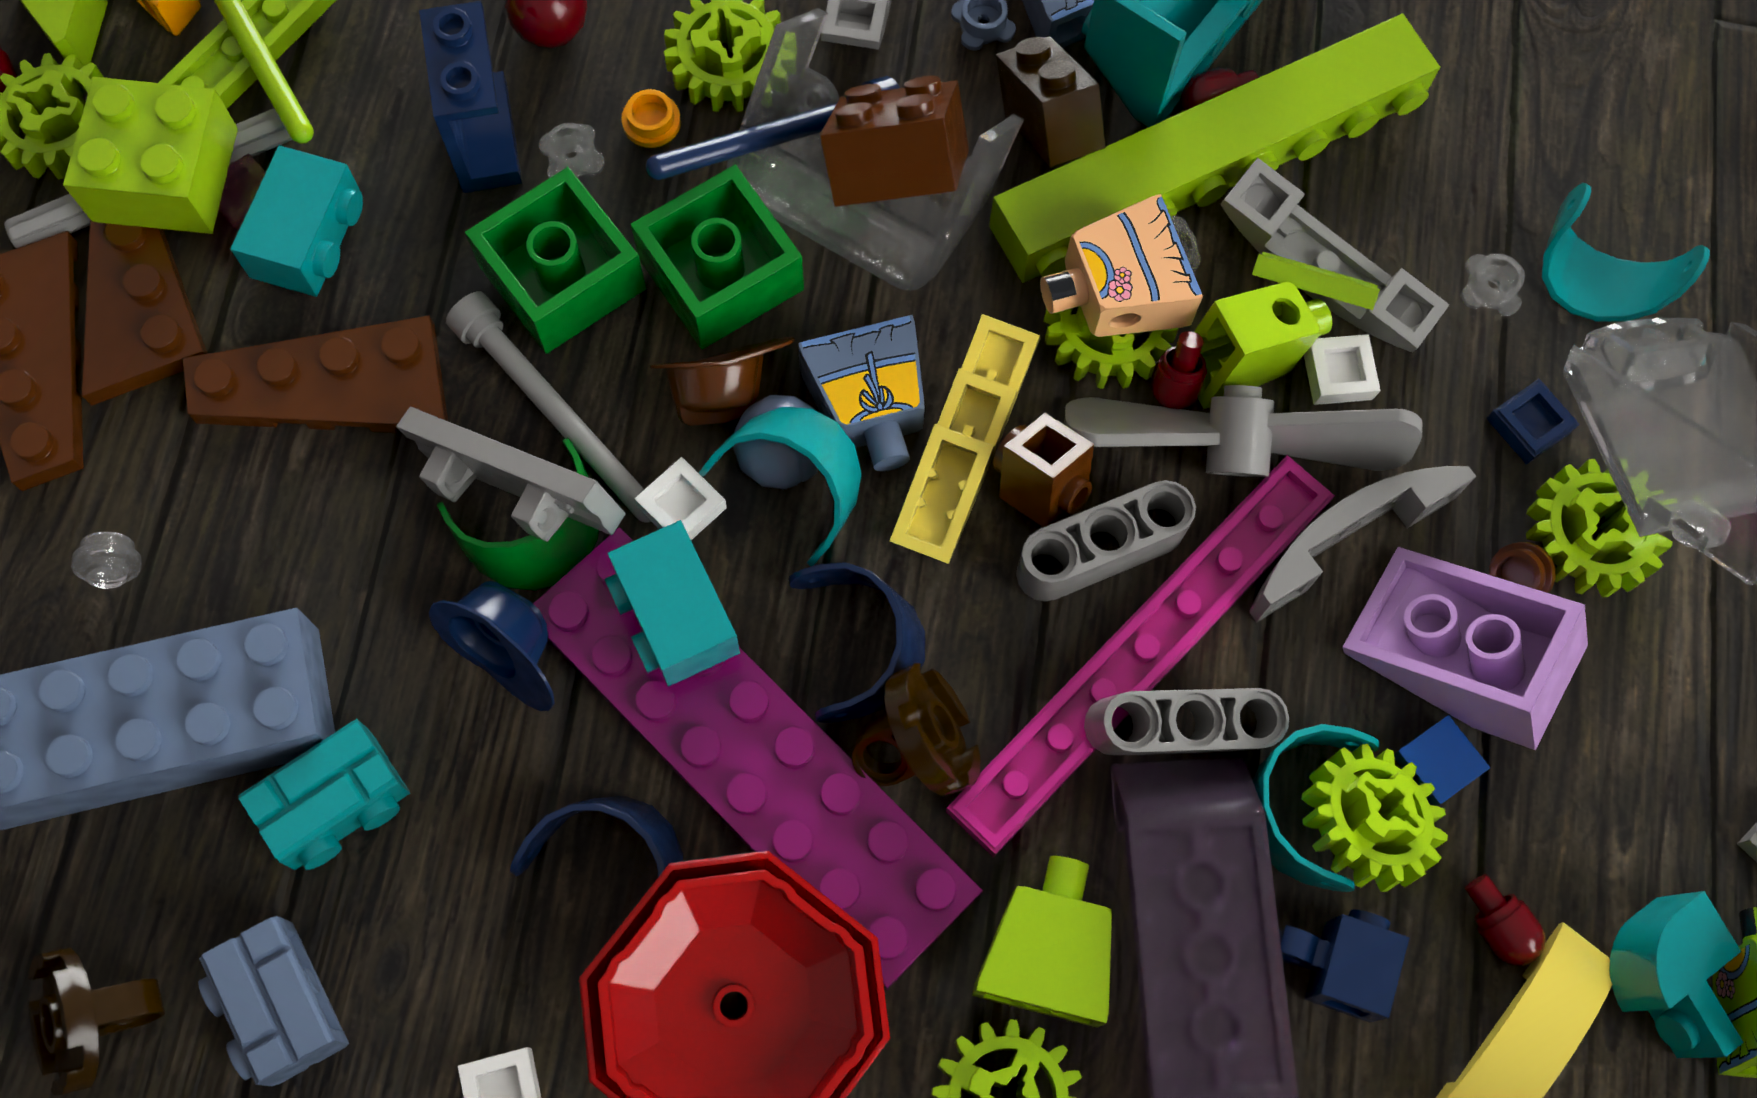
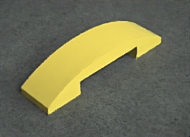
(1540, 1024)

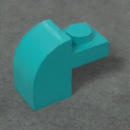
(1663, 968)

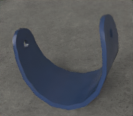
(909, 634)
(639, 815)

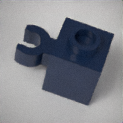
(1351, 965)

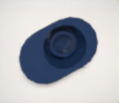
(501, 636)

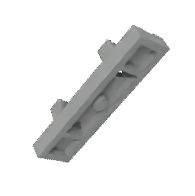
(545, 489)

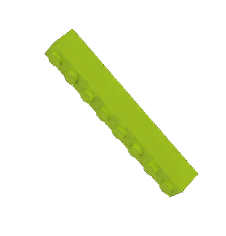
(1214, 143)

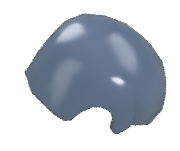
(768, 461)

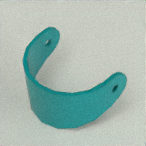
(1605, 286)
(821, 442)
(1282, 854)

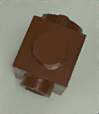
(1044, 470)

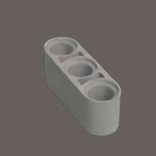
(1121, 517)
(1215, 718)

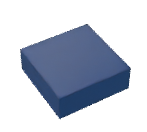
(1443, 759)

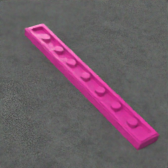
(1139, 653)

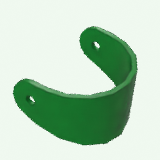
(529, 560)

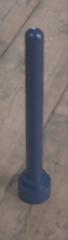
(746, 140)

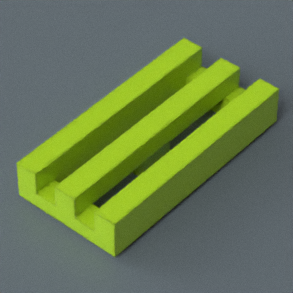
(1316, 280)

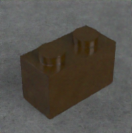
(1053, 98)

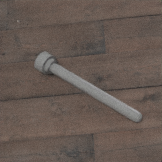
(478, 322)

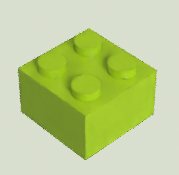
(151, 155)

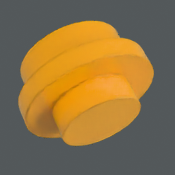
(650, 119)

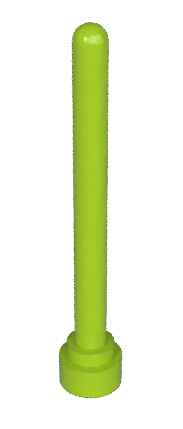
(266, 70)

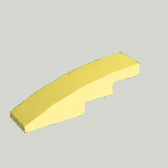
(965, 439)

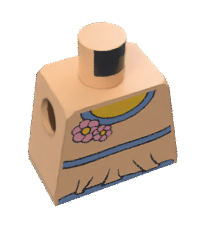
(1127, 274)

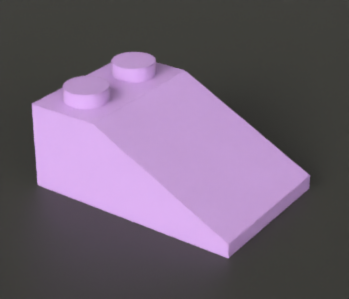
(1471, 644)

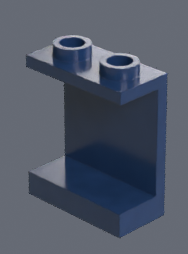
(469, 97)

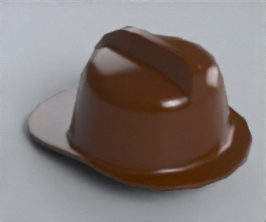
(718, 385)

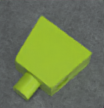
(1258, 336)
(1052, 950)

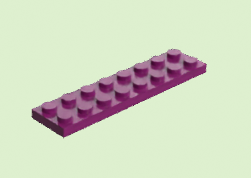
(766, 771)

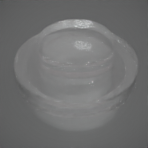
(106, 560)

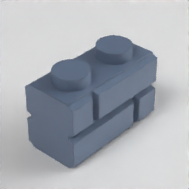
(270, 1003)

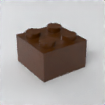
(895, 141)

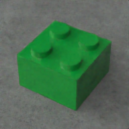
(718, 256)
(557, 259)

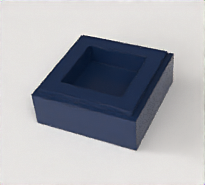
(1532, 421)

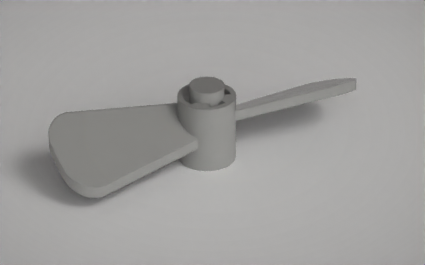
(1245, 431)

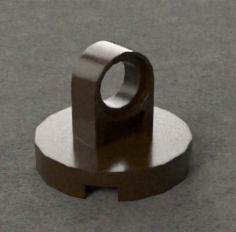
(925, 728)
(74, 1016)

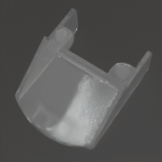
(1677, 429)

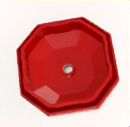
(722, 929)

